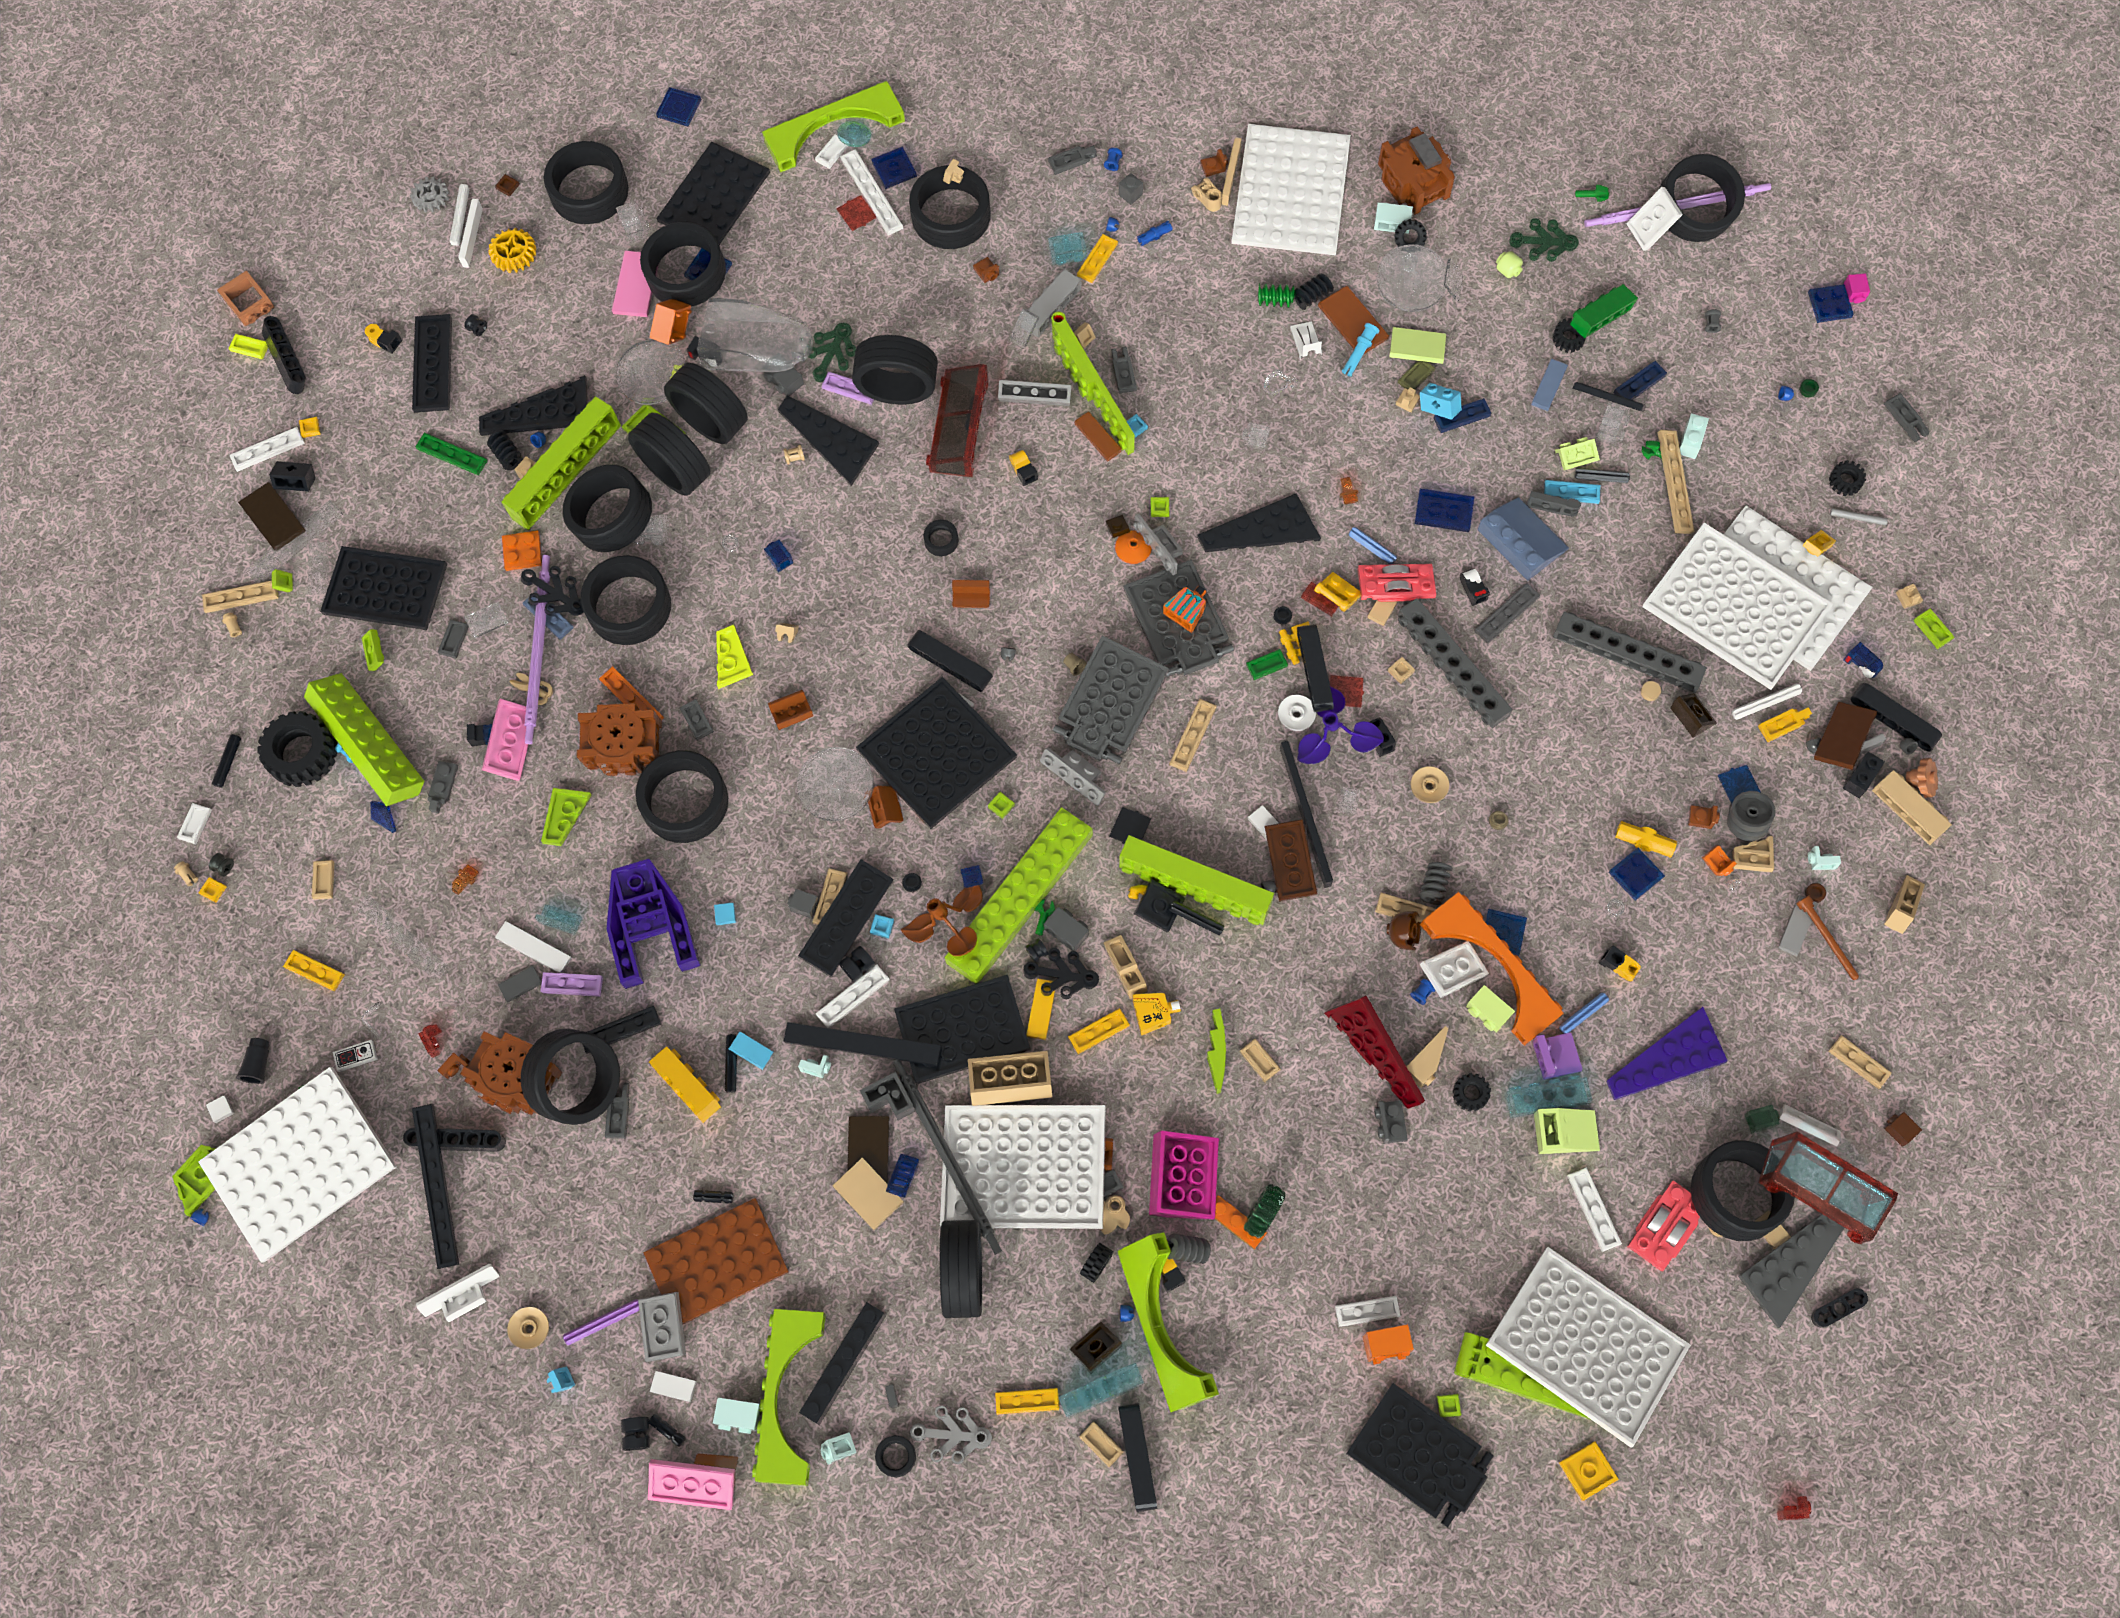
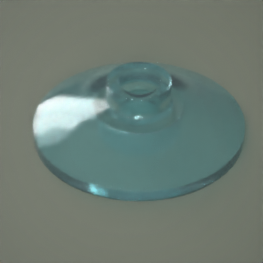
(854, 134)

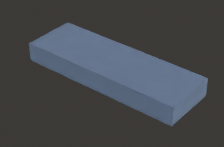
(1549, 384)
(556, 623)

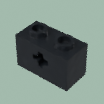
(292, 476)
(1863, 774)

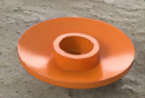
(1129, 553)

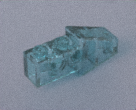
(1101, 1390)

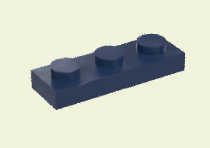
(1641, 381)
(1470, 413)

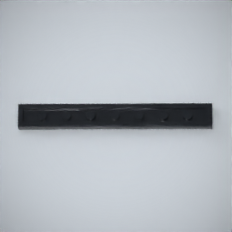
(1306, 814)
(862, 1044)
(435, 1186)

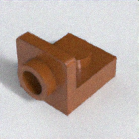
(1214, 164)
(986, 270)
(1703, 816)
(451, 1065)

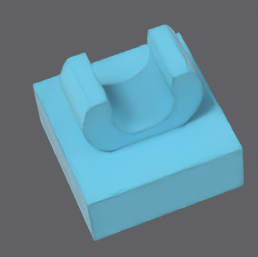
(560, 1379)

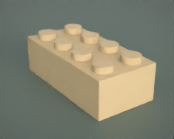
(1009, 1078)

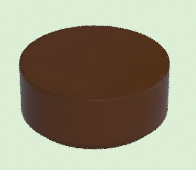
(1816, 892)

